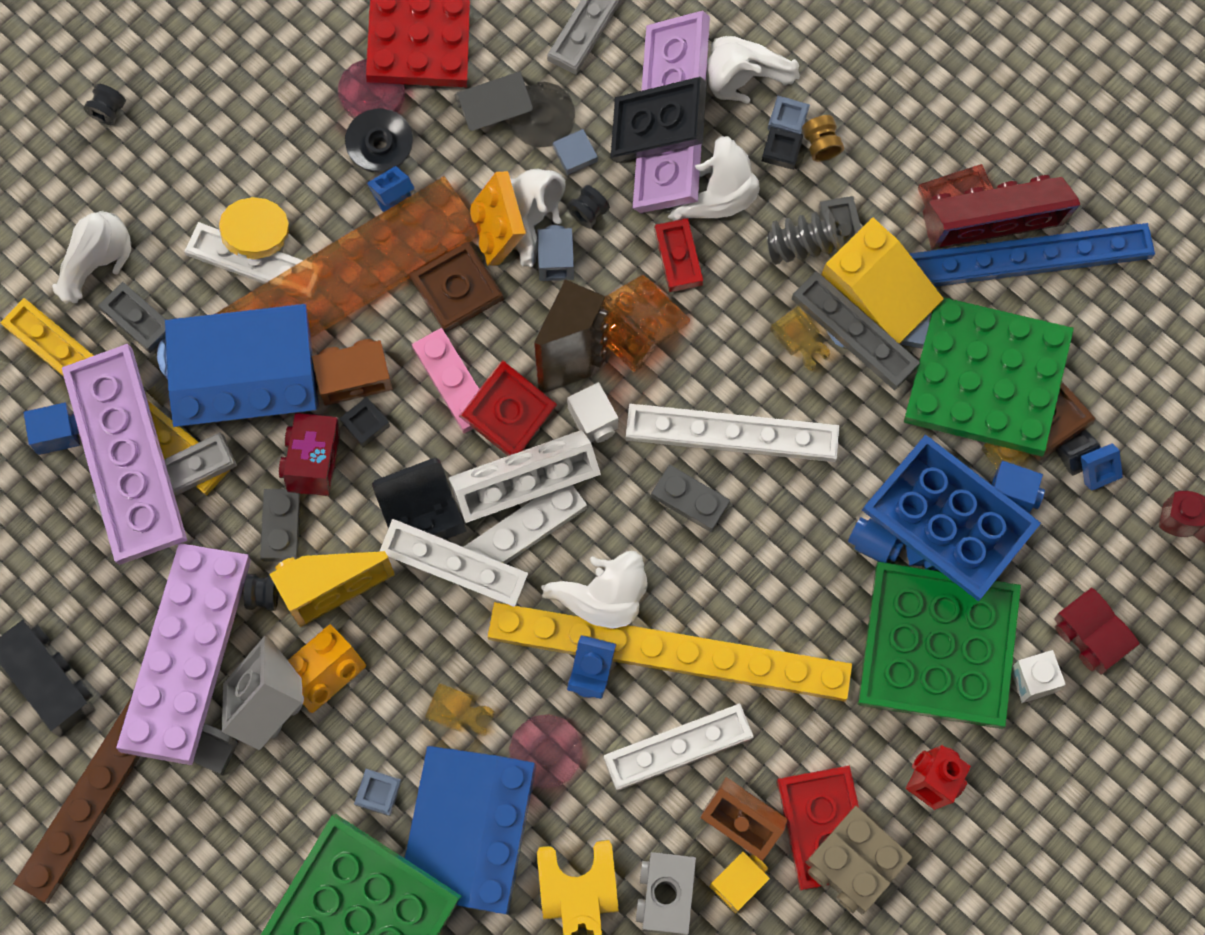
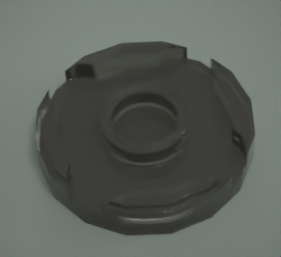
(549, 119)

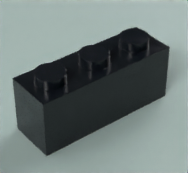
(44, 678)

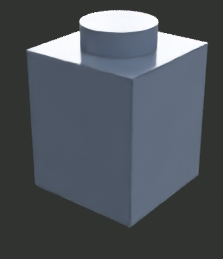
(555, 253)

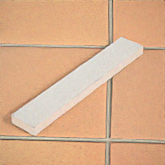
(732, 432)

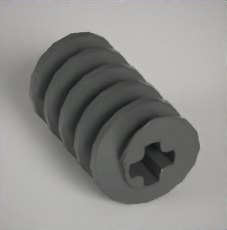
(804, 238)

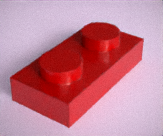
(678, 255)

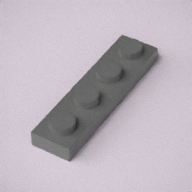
(855, 330)

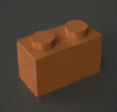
(351, 371)
(744, 818)

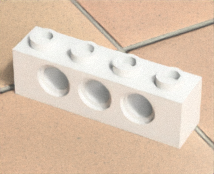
(524, 476)

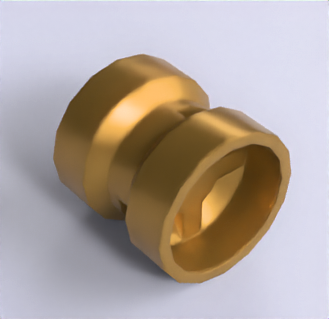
(822, 137)

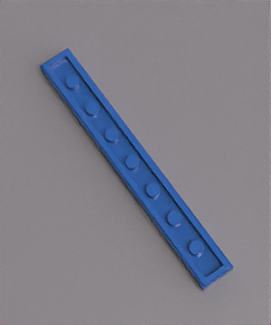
(1036, 255)

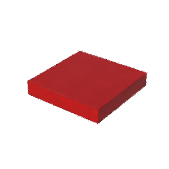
(507, 409)

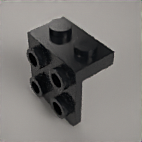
(420, 499)

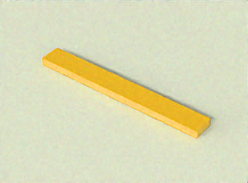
(60, 350)

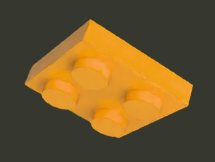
(498, 218)

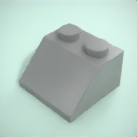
(260, 695)

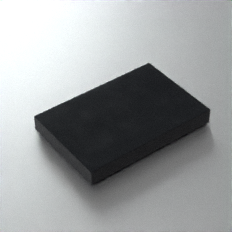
(658, 120)

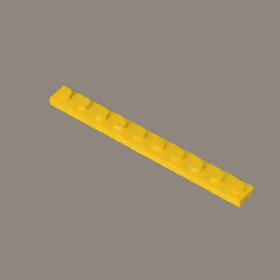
(675, 652)

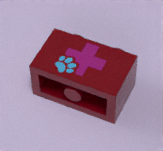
(310, 454)

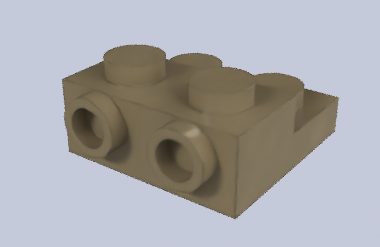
(857, 861)

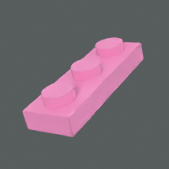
(447, 373)

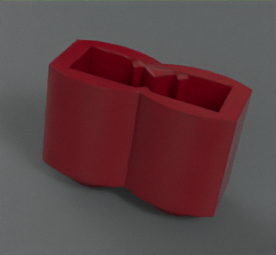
(1184, 515)
(1095, 631)

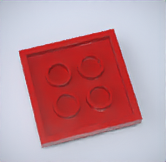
(418, 42)

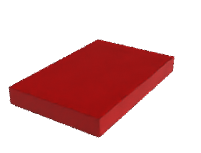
(814, 808)

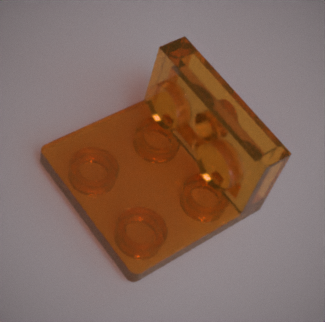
(640, 320)

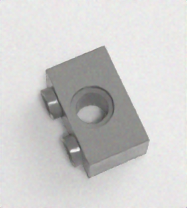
(678, 873)

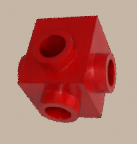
(938, 777)

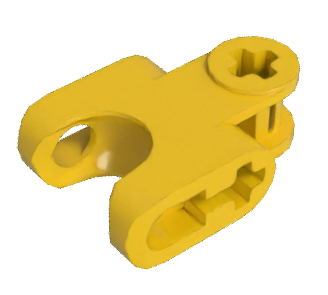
(579, 898)

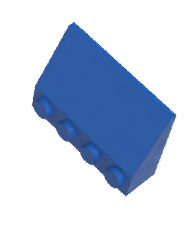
(240, 365)
(951, 517)
(471, 824)

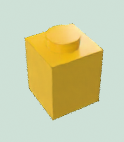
(740, 881)

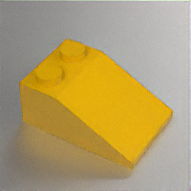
(883, 280)
(324, 582)

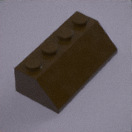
(571, 337)

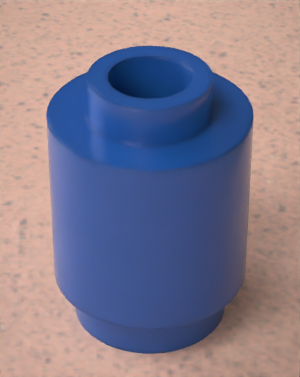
(875, 541)

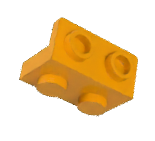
(325, 667)

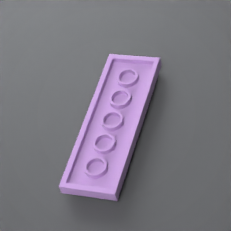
(672, 53)
(124, 454)
(184, 654)

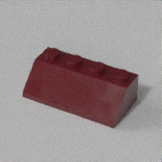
(999, 211)

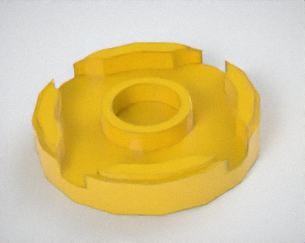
(253, 228)

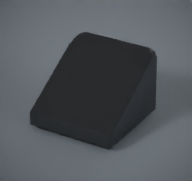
(1075, 448)

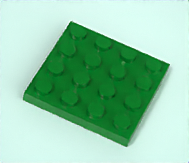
(989, 376)
(938, 647)
(360, 889)

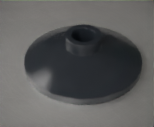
(374, 127)

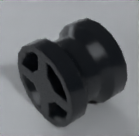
(104, 104)
(588, 206)
(260, 593)

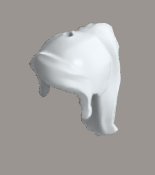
(738, 60)
(729, 188)
(536, 195)
(93, 243)
(612, 595)

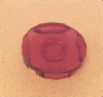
(359, 96)
(554, 762)

